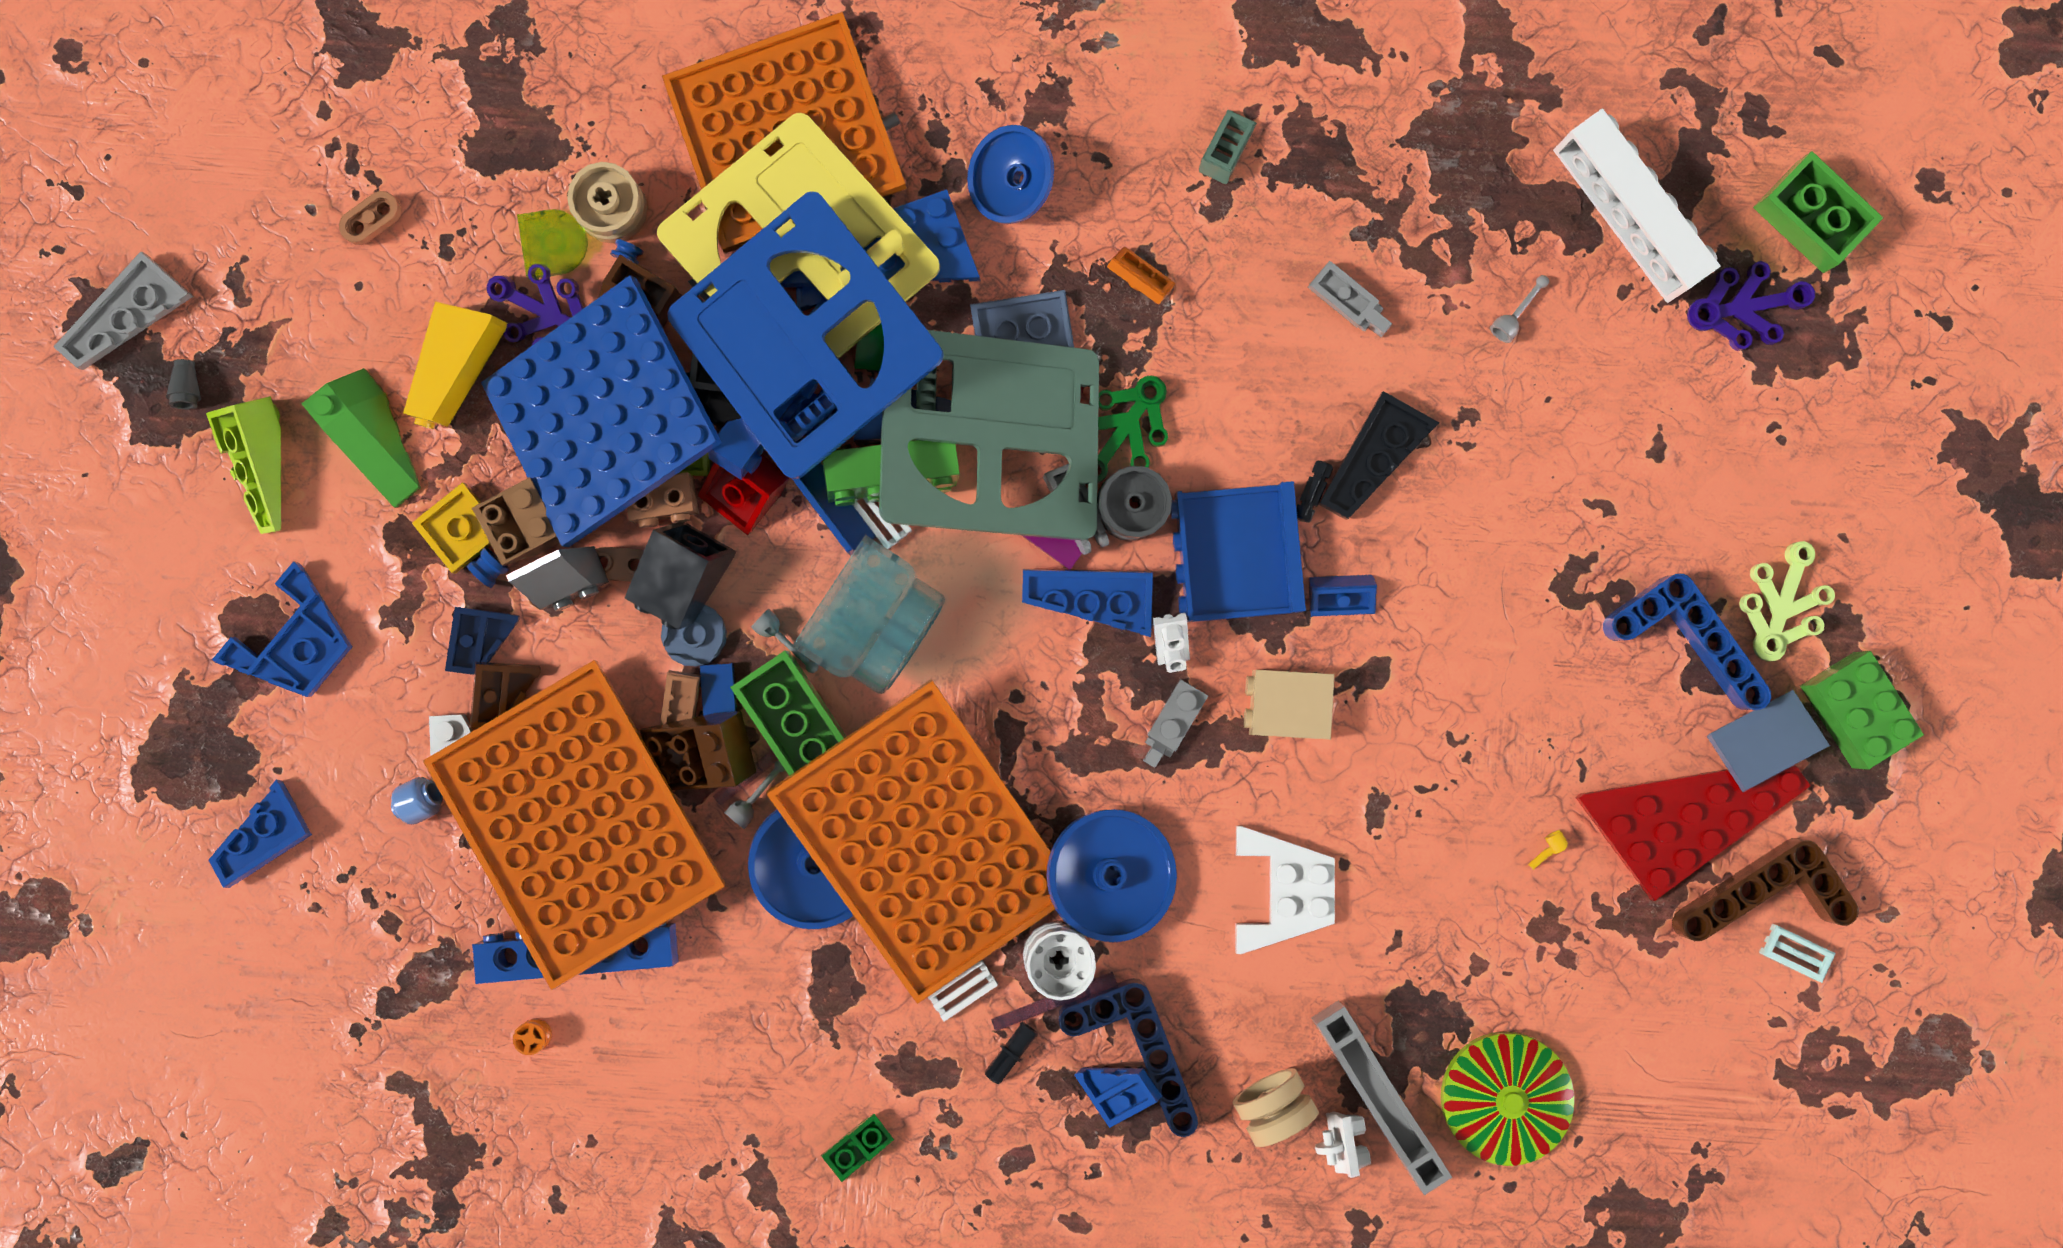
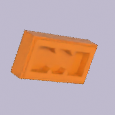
(1141, 275)

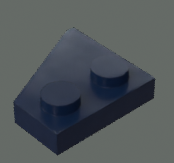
(476, 637)

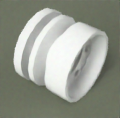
(1071, 974)

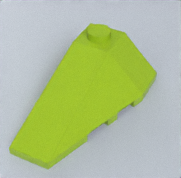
(253, 442)

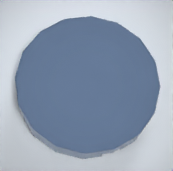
(698, 642)

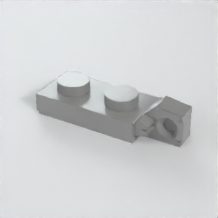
(1349, 299)
(1173, 722)

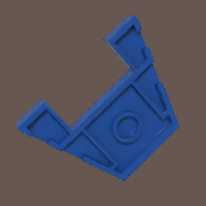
(302, 650)

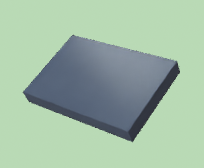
(1028, 318)
(1768, 741)

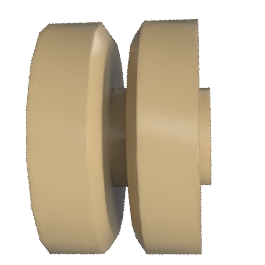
(594, 188)
(1275, 1107)

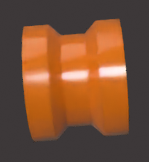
(526, 1040)

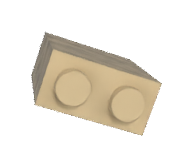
(1289, 704)

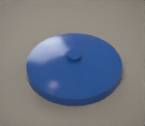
(1111, 875)
(790, 880)

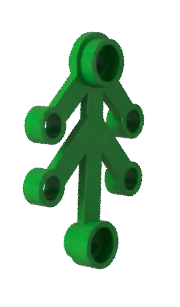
(1128, 422)

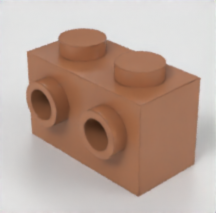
(670, 500)

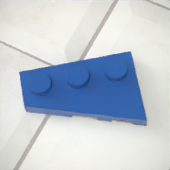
(266, 834)

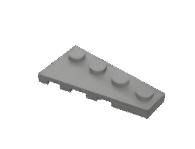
(123, 310)

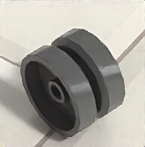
(1142, 487)

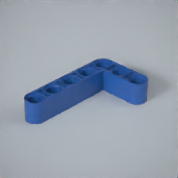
(1696, 634)

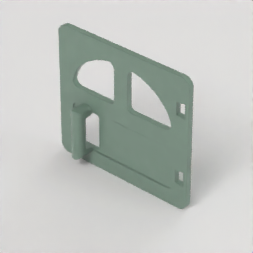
(1001, 399)

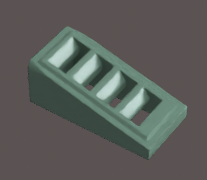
(1217, 164)

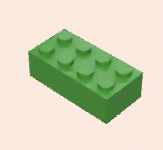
(856, 471)
(788, 712)

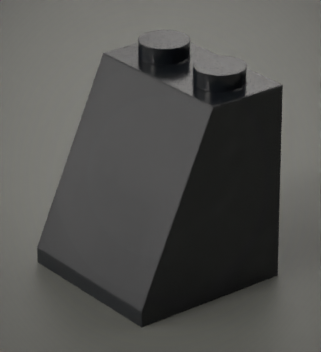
(678, 574)

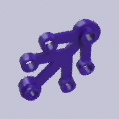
(1743, 307)
(549, 311)

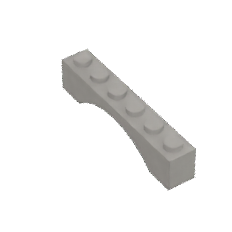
(1381, 1097)

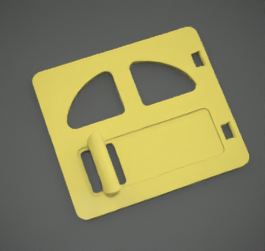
(772, 185)

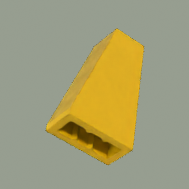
(450, 362)

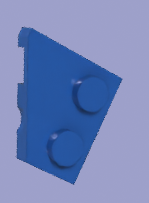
(1118, 1091)

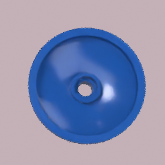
(997, 170)

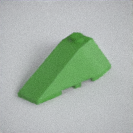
(360, 423)

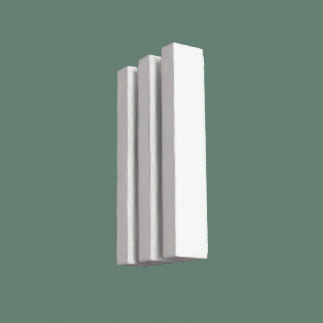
(896, 536)
(938, 1004)

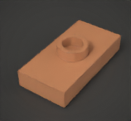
(680, 696)

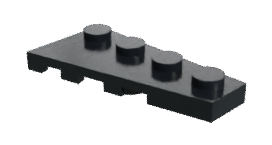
(1378, 449)

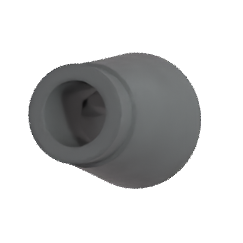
(183, 385)

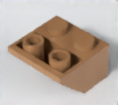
(516, 523)

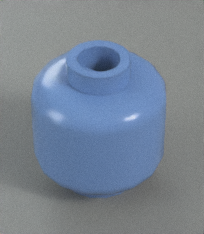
(416, 800)

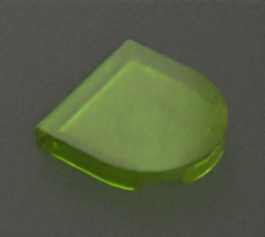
(552, 240)

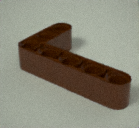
(1764, 887)

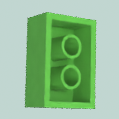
(1818, 212)
(1861, 710)

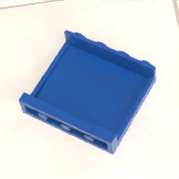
(1238, 552)

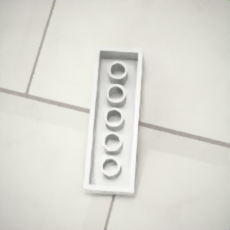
(1636, 205)

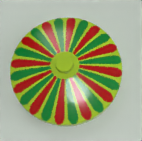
(1507, 1098)

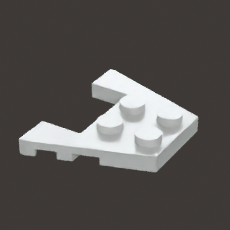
(1299, 890)

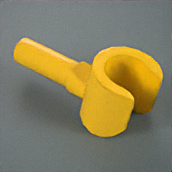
(1557, 844)

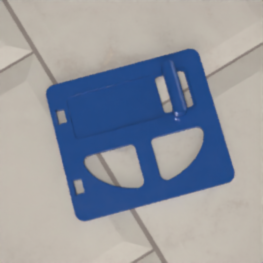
(767, 349)

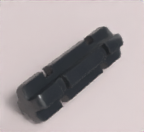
(1313, 491)

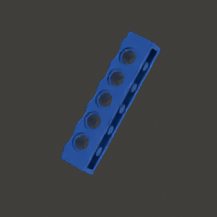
(493, 967)

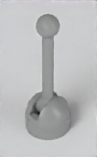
(1507, 326)
(768, 626)
(742, 811)

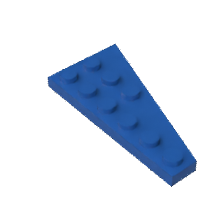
(938, 227)

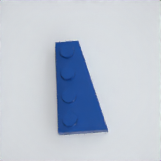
(1105, 597)

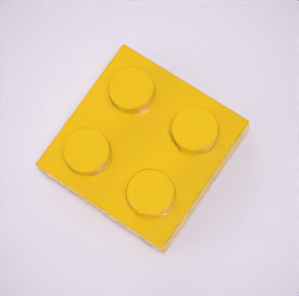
(453, 528)

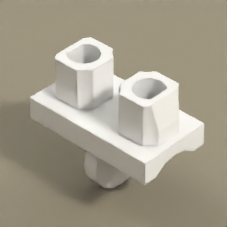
(1172, 641)
(1340, 1144)

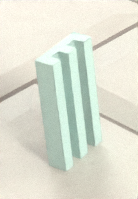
(1772, 941)

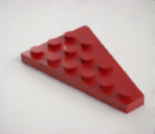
(1683, 822)

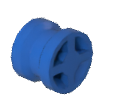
(487, 567)

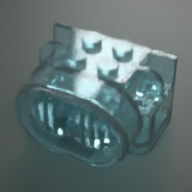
(871, 618)

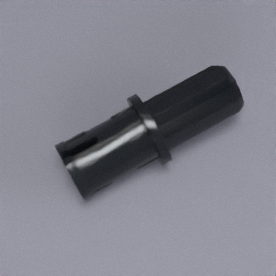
(1010, 1053)

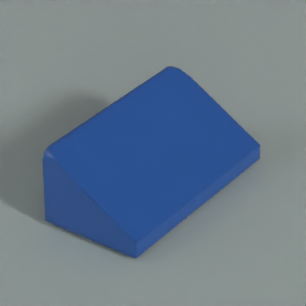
(1342, 595)

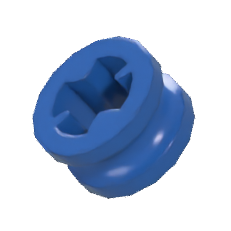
(627, 250)

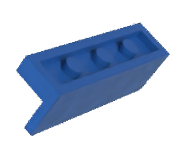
(841, 520)

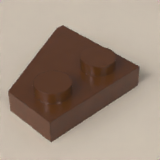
(498, 689)

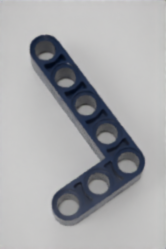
(1146, 1042)

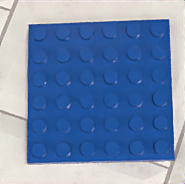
(600, 412)

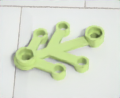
(1782, 605)

